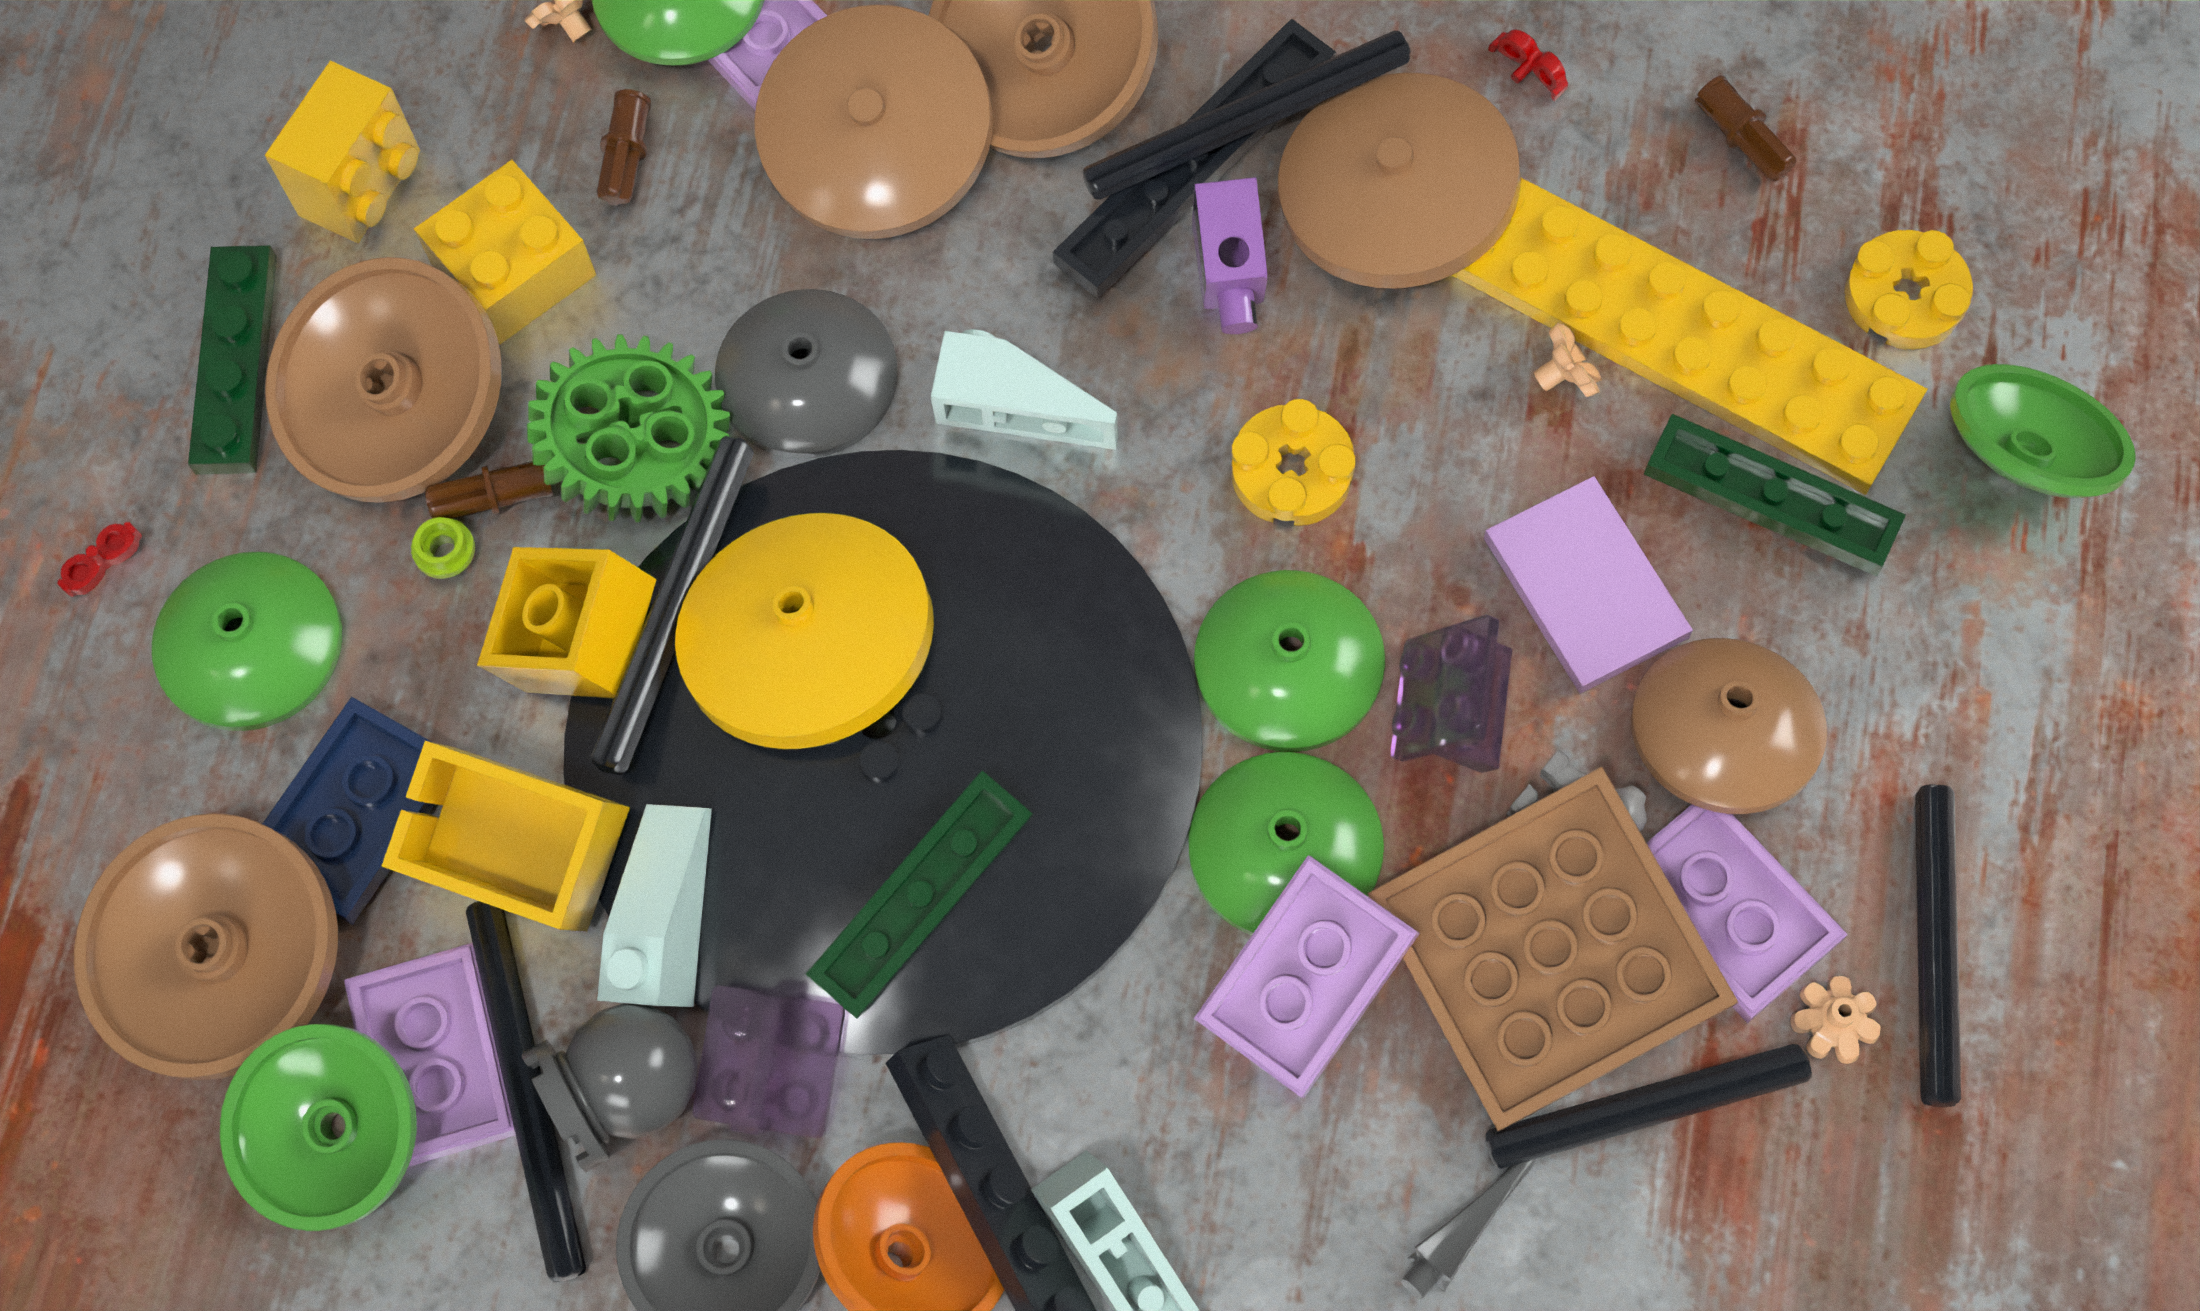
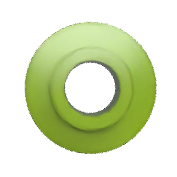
(436, 533)

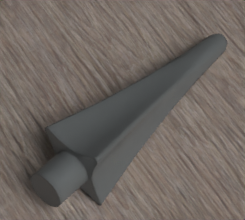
(1445, 1250)

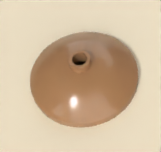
(1722, 753)

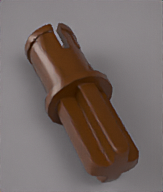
(1745, 128)
(623, 147)
(487, 491)

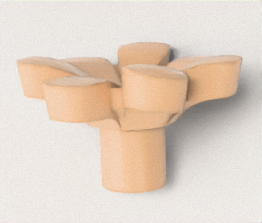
(563, 13)
(1567, 364)
(1831, 1028)

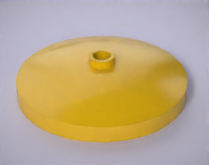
(804, 631)

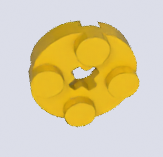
(1914, 256)
(1286, 496)

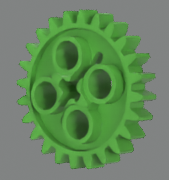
(626, 427)

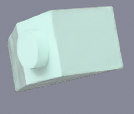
(1004, 390)
(657, 911)
(1110, 1238)

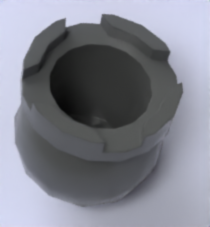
(619, 1078)

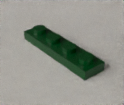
(232, 360)
(1774, 494)
(919, 894)

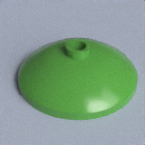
(676, 29)
(2041, 431)
(267, 664)
(1280, 695)
(1234, 841)
(281, 1132)

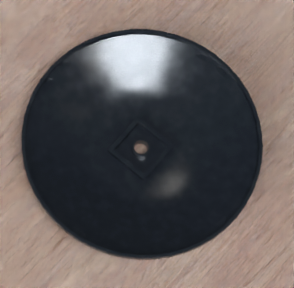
(1040, 671)

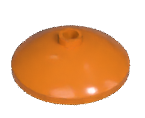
(901, 1205)

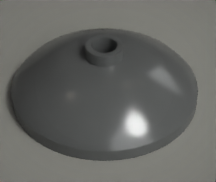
(810, 402)
(709, 1197)

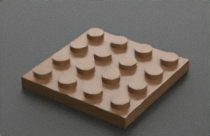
(1553, 949)

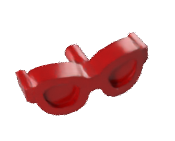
(1524, 50)
(86, 571)

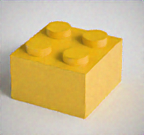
(344, 152)
(507, 249)
(566, 621)

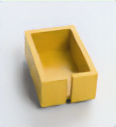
(507, 837)

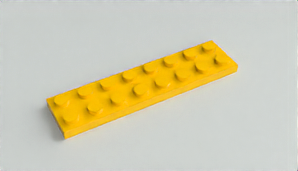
(1698, 337)

